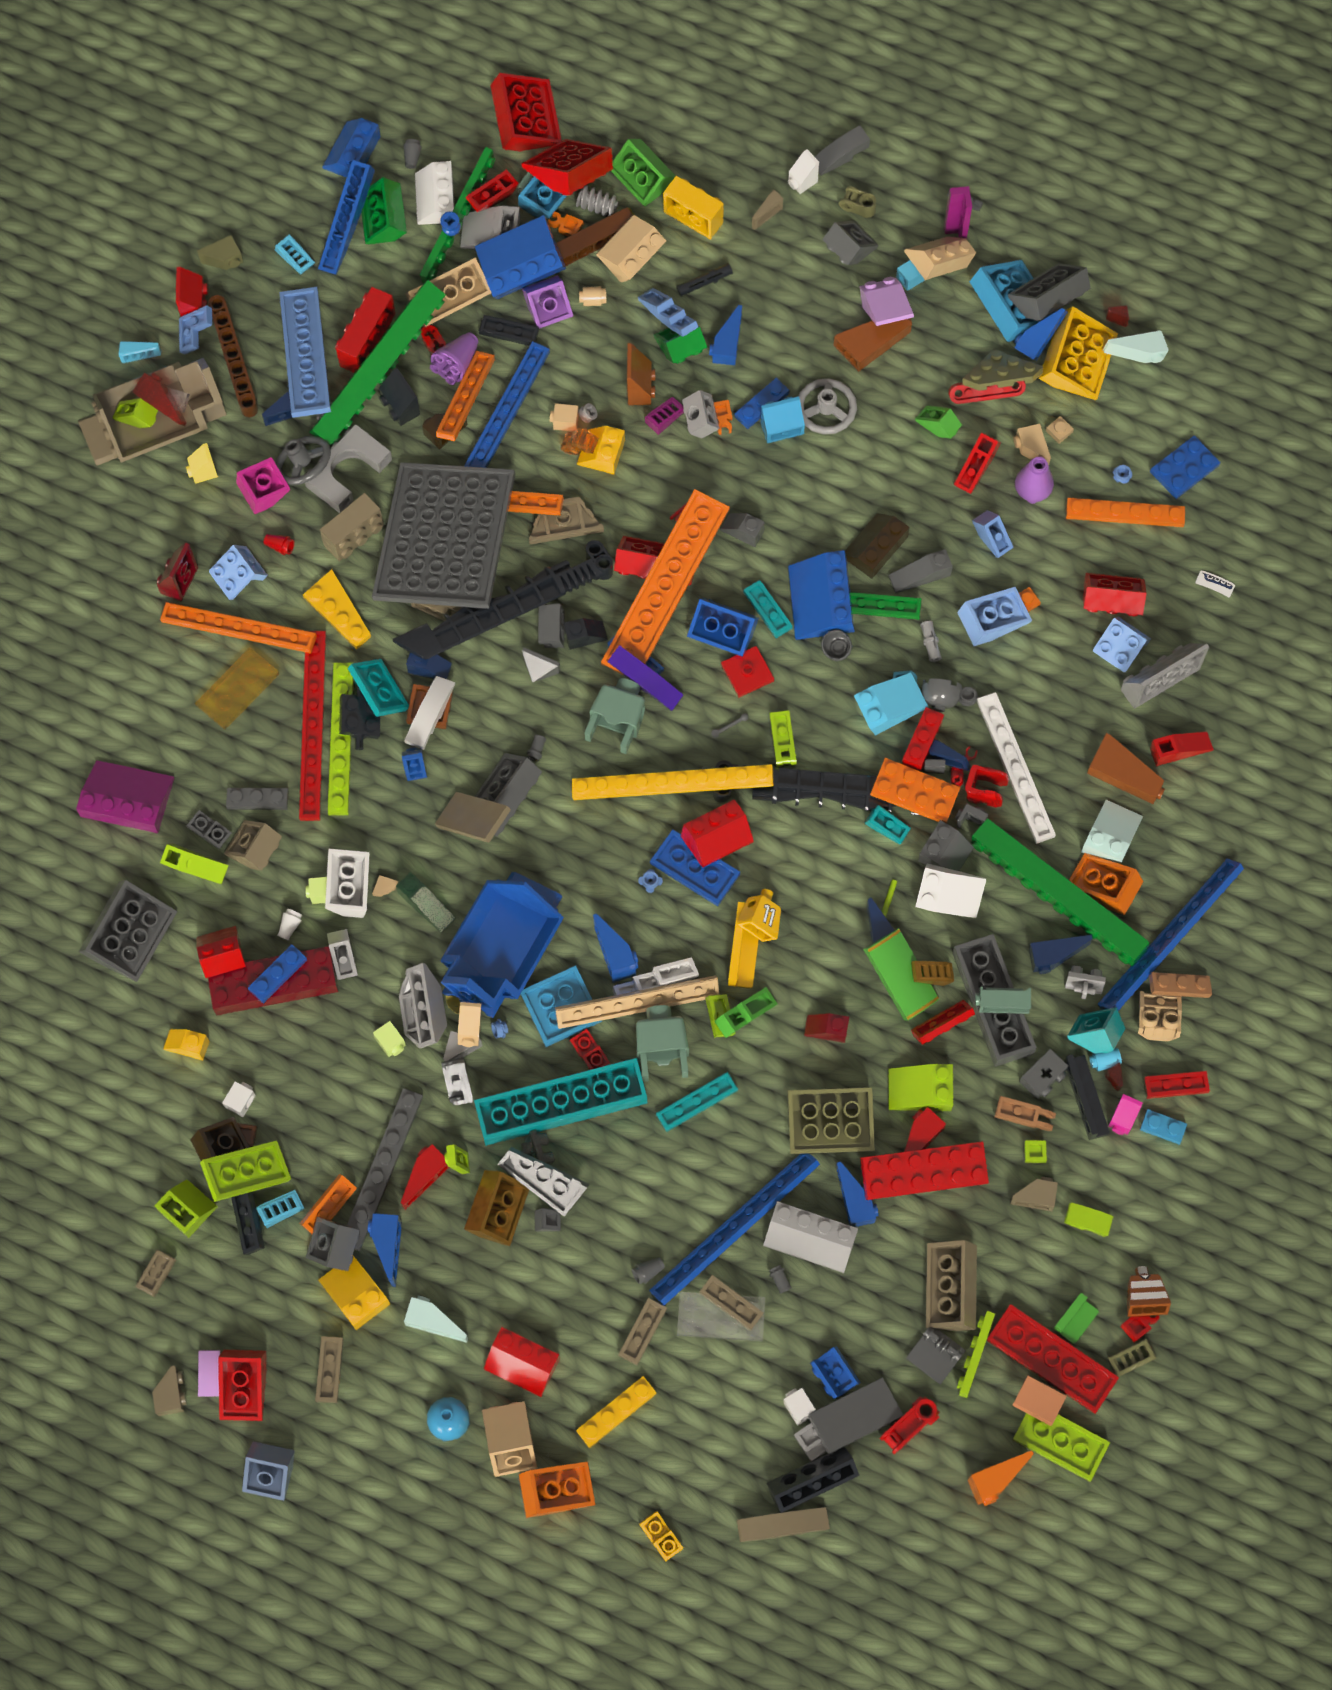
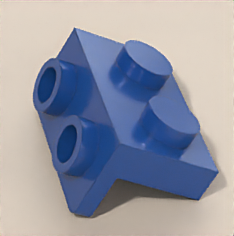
(834, 1373)

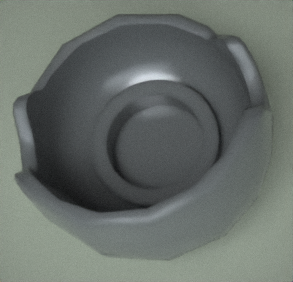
(836, 645)

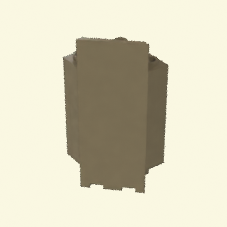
(114, 439)

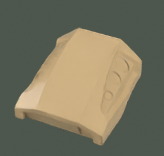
(1159, 1016)

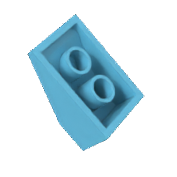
(890, 702)

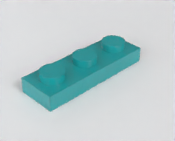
(767, 609)

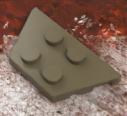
(573, 522)

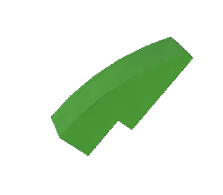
(745, 1012)

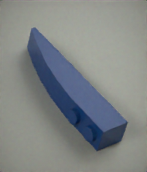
(346, 216)

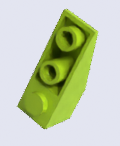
(193, 863)

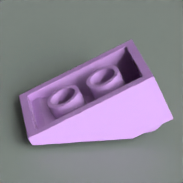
(885, 301)

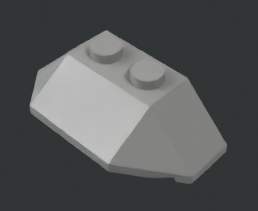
(422, 1006)

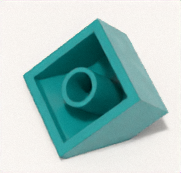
(1098, 1030)

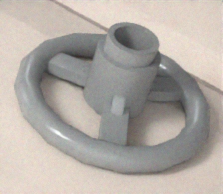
(827, 405)

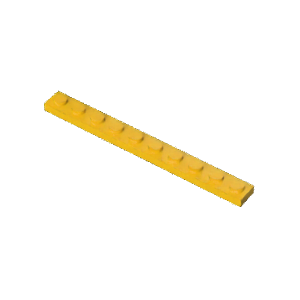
(672, 782)

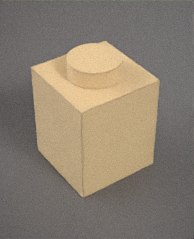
(564, 417)

